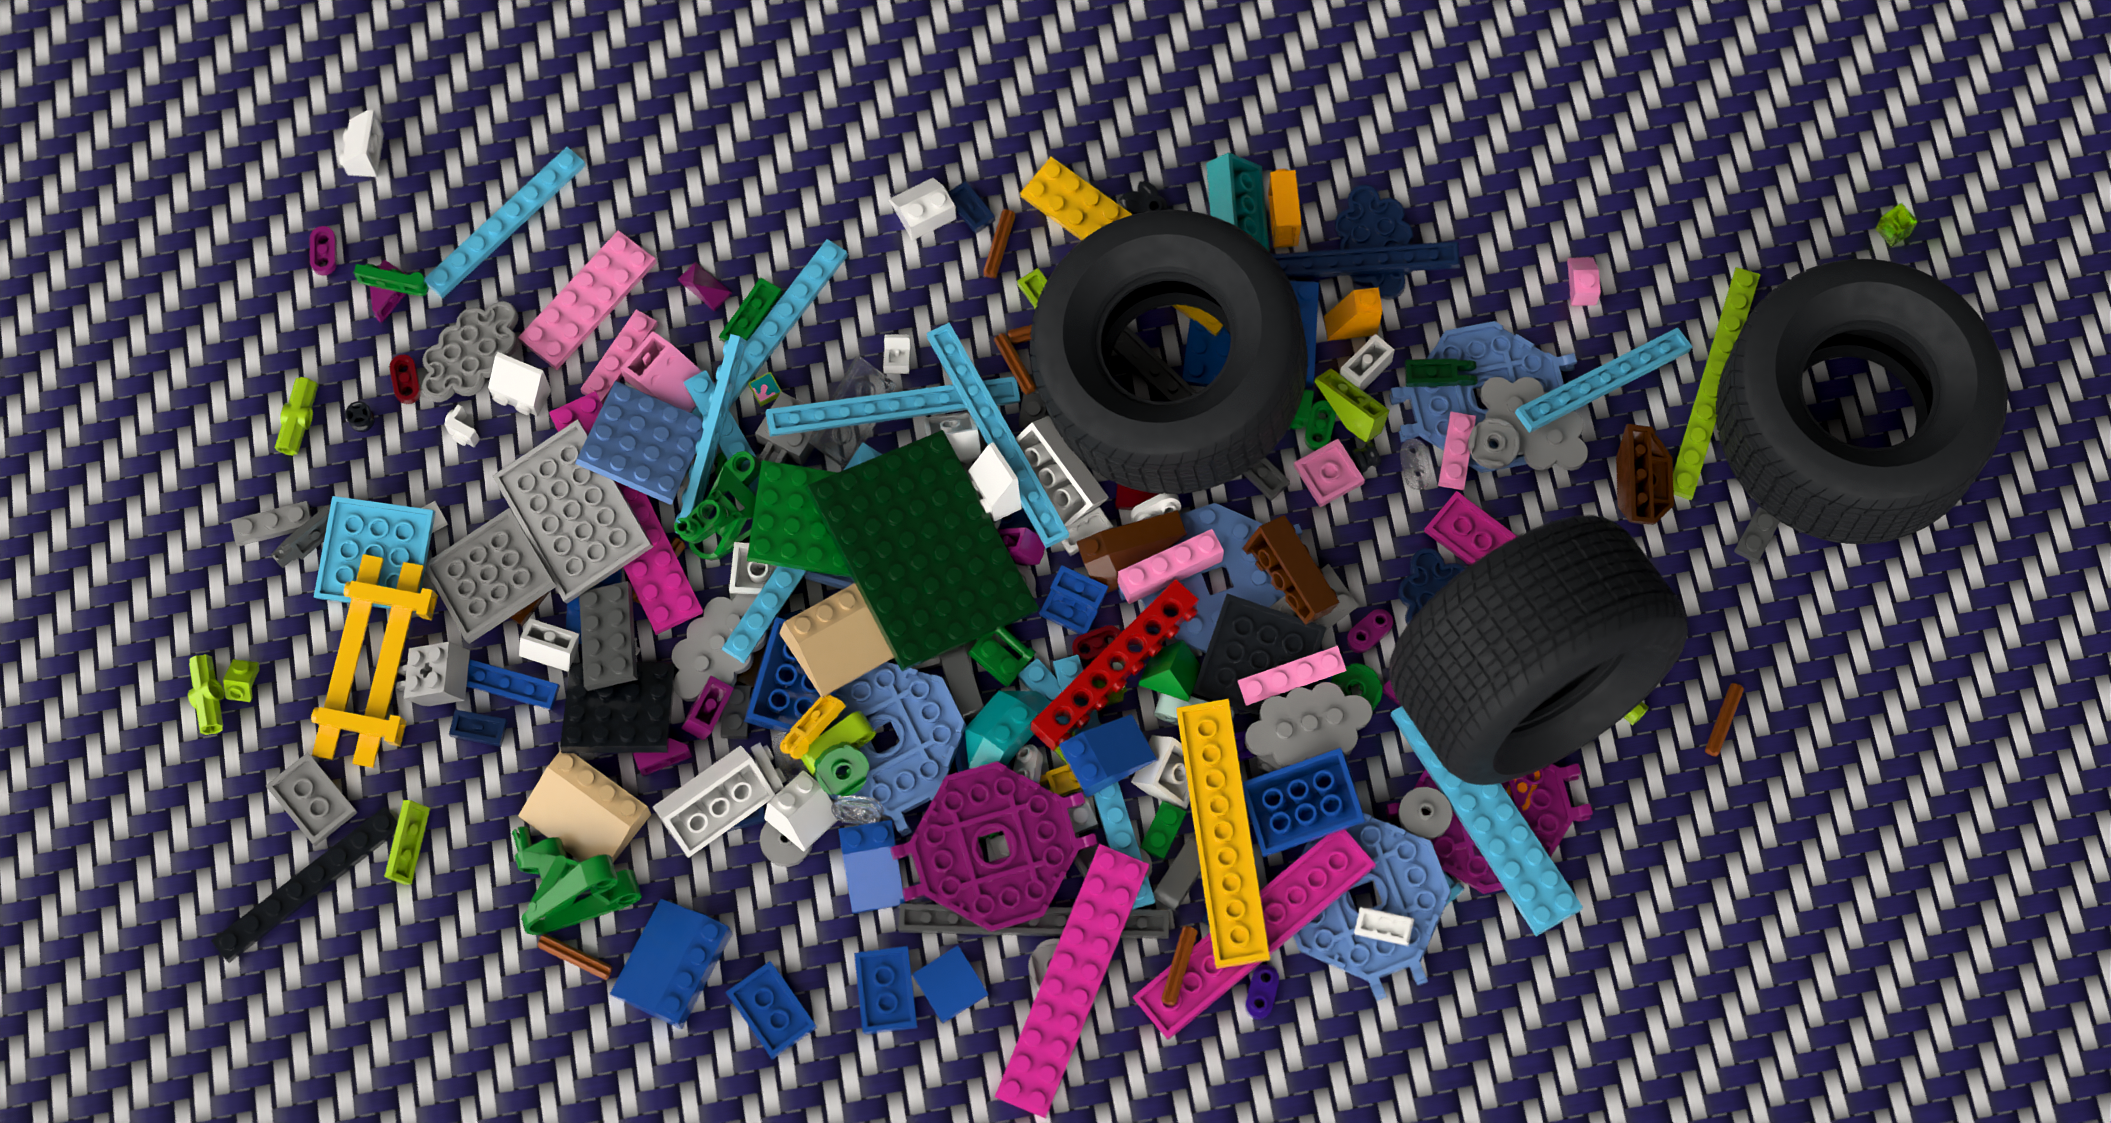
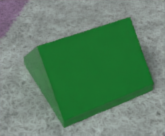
(1172, 671)

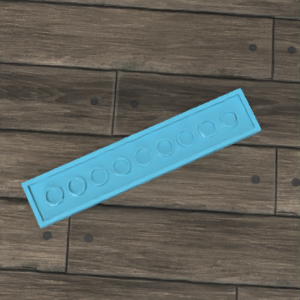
(1501, 838)

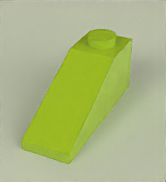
(1353, 406)

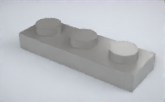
(270, 523)

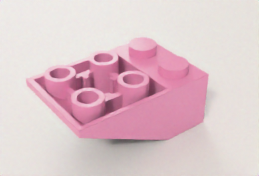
(660, 371)

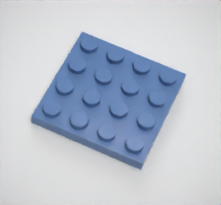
(642, 443)

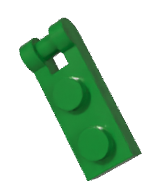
(391, 280)

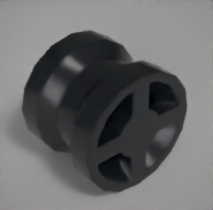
(357, 411)
(1366, 457)

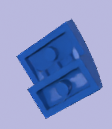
(1073, 600)
(950, 984)

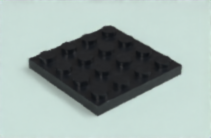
(1250, 641)
(620, 716)

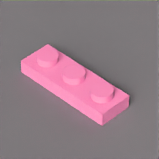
(1456, 451)

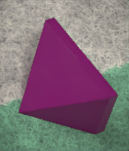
(704, 286)

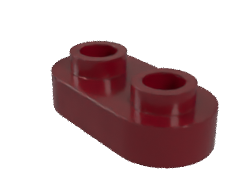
(405, 381)
(1094, 641)

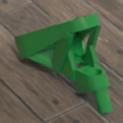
(698, 526)
(565, 880)

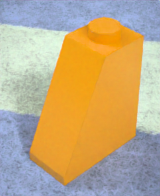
(1355, 315)

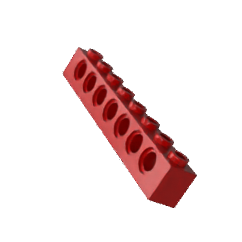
(1175, 598)

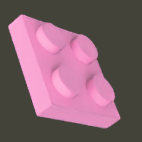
(1329, 473)

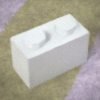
(1368, 362)
(549, 644)

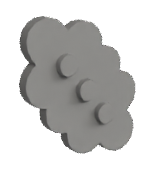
(469, 351)
(1548, 445)
(702, 651)
(1307, 724)

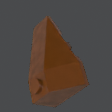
(1128, 544)

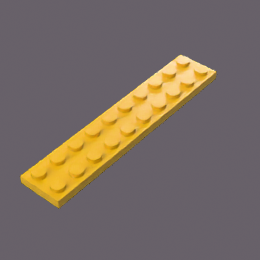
(1083, 211)
(1223, 834)

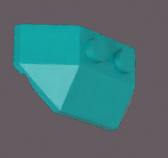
(1002, 727)

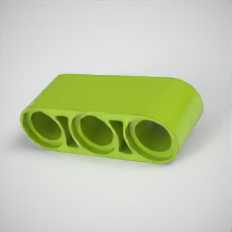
(852, 729)

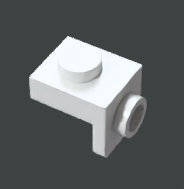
(896, 354)
(460, 432)

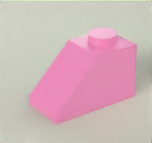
(1583, 281)

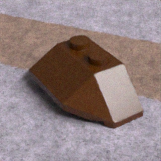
(1644, 476)

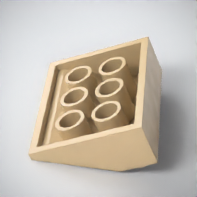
(836, 640)
(583, 809)

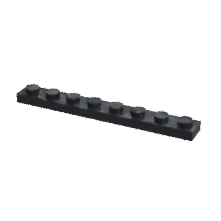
(306, 885)

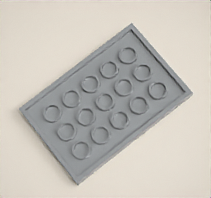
(571, 513)

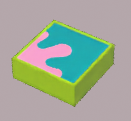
(765, 389)

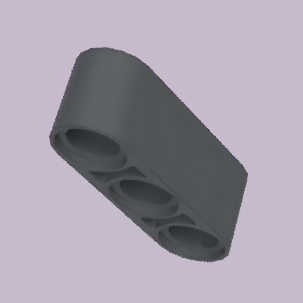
(961, 682)
(1180, 876)

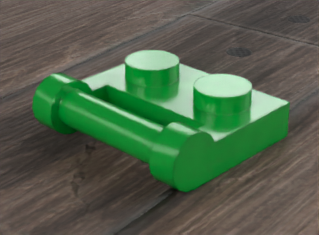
(999, 660)

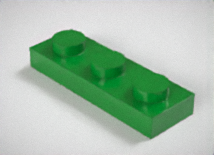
(752, 310)

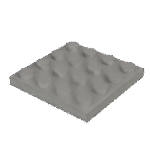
(489, 575)

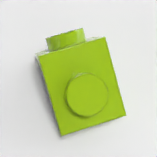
(240, 679)

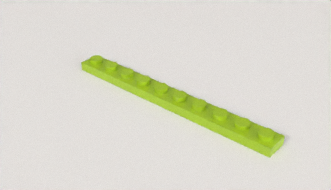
(1704, 409)

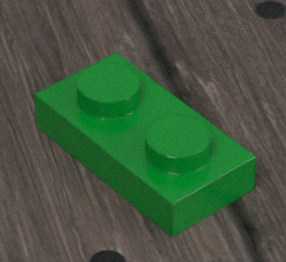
(1163, 830)

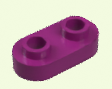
(323, 252)
(1371, 630)

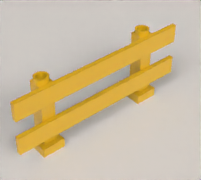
(373, 723)

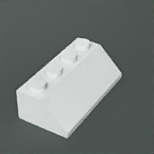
(1060, 471)
(714, 801)

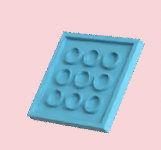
(375, 530)

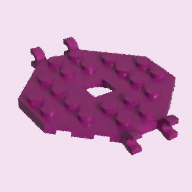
(1547, 817)
(1004, 889)

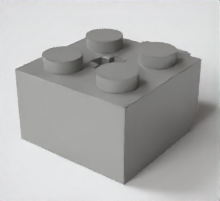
(788, 446)
(435, 674)

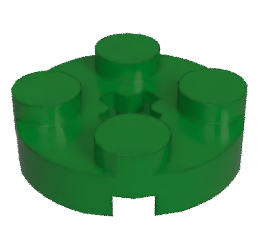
(1365, 678)
(831, 759)

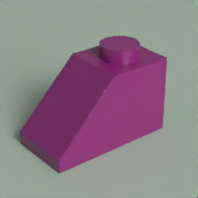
(382, 299)
(1023, 545)
(707, 708)
(653, 762)

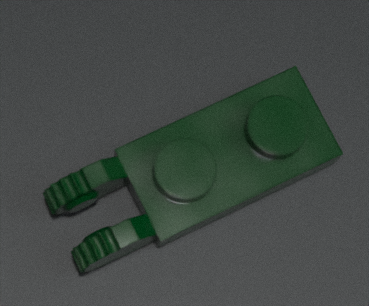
(1439, 372)

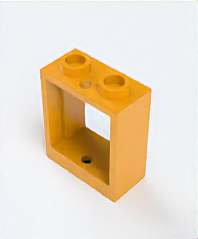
(1284, 208)

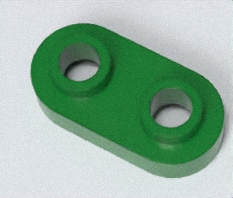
(1320, 427)

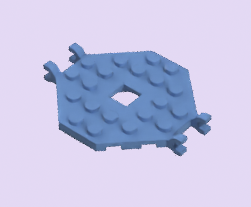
(1496, 355)
(1248, 581)
(927, 731)
(1408, 885)

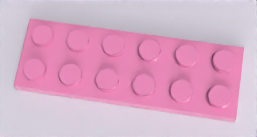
(587, 300)

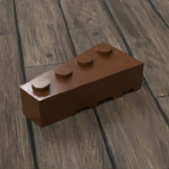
(1292, 569)

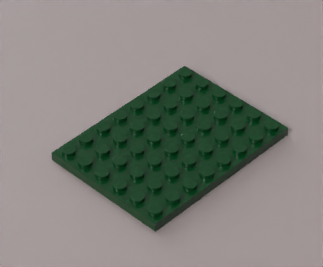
(922, 549)

